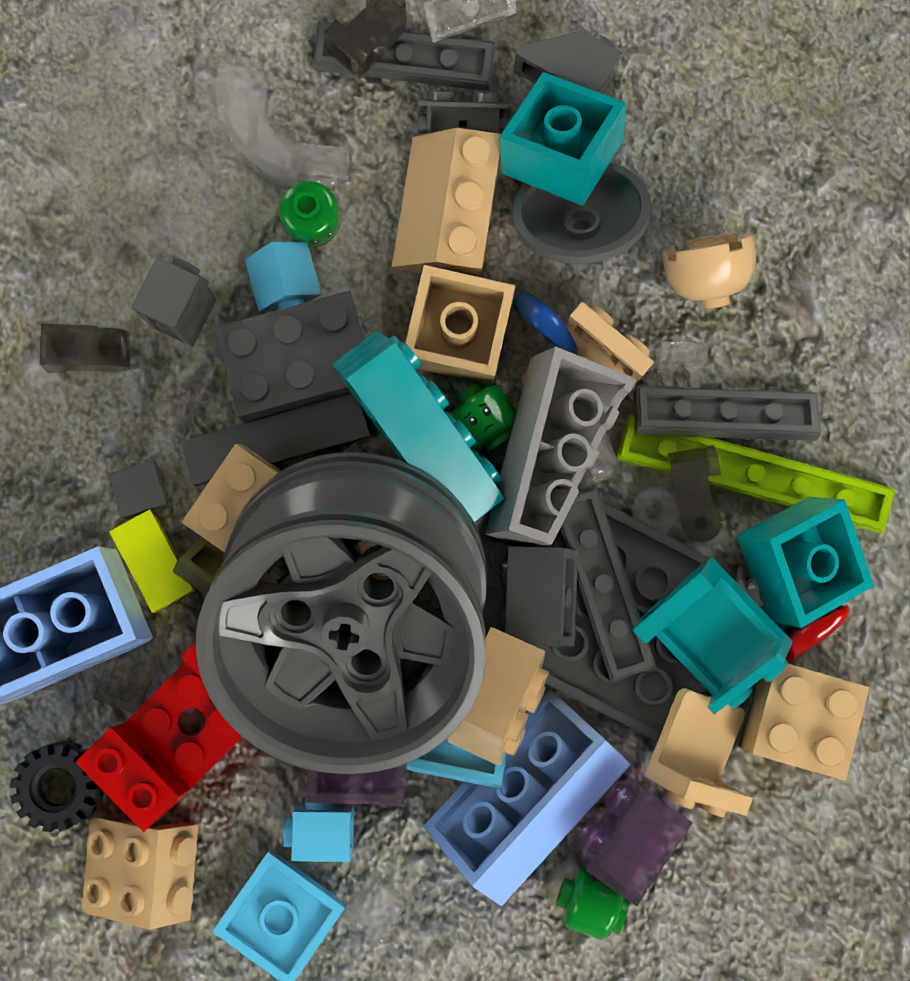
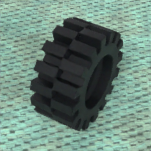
(30, 793)

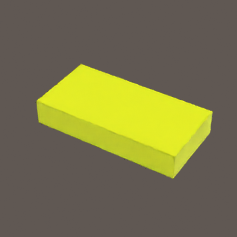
(151, 560)

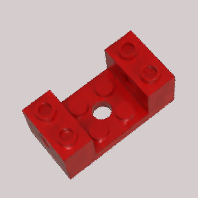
(150, 756)

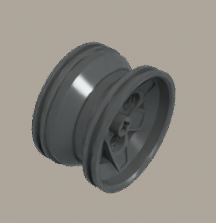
(298, 673)

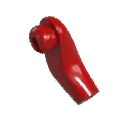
(815, 632)

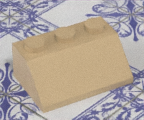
(447, 201)

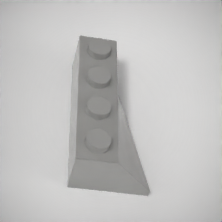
(553, 442)

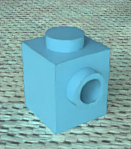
(282, 275)
(320, 832)

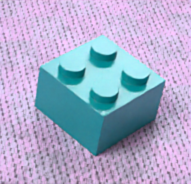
(562, 138)
(806, 560)

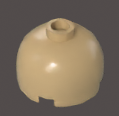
(711, 267)

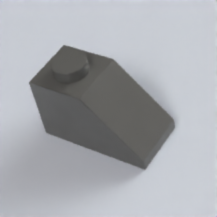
(572, 57)

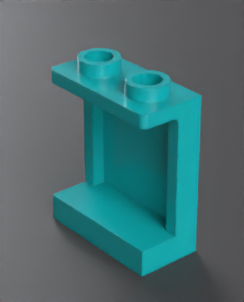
(717, 634)

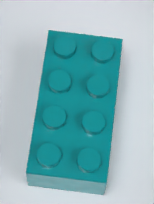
(413, 420)

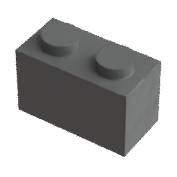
(175, 300)
(540, 595)

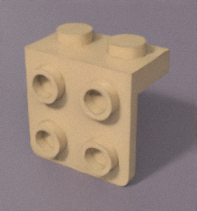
(604, 344)
(694, 754)
(140, 874)

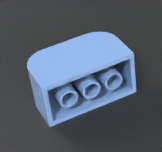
(67, 621)

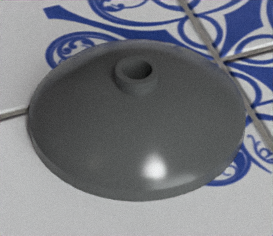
(585, 234)

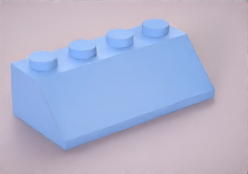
(544, 792)

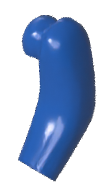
(544, 321)

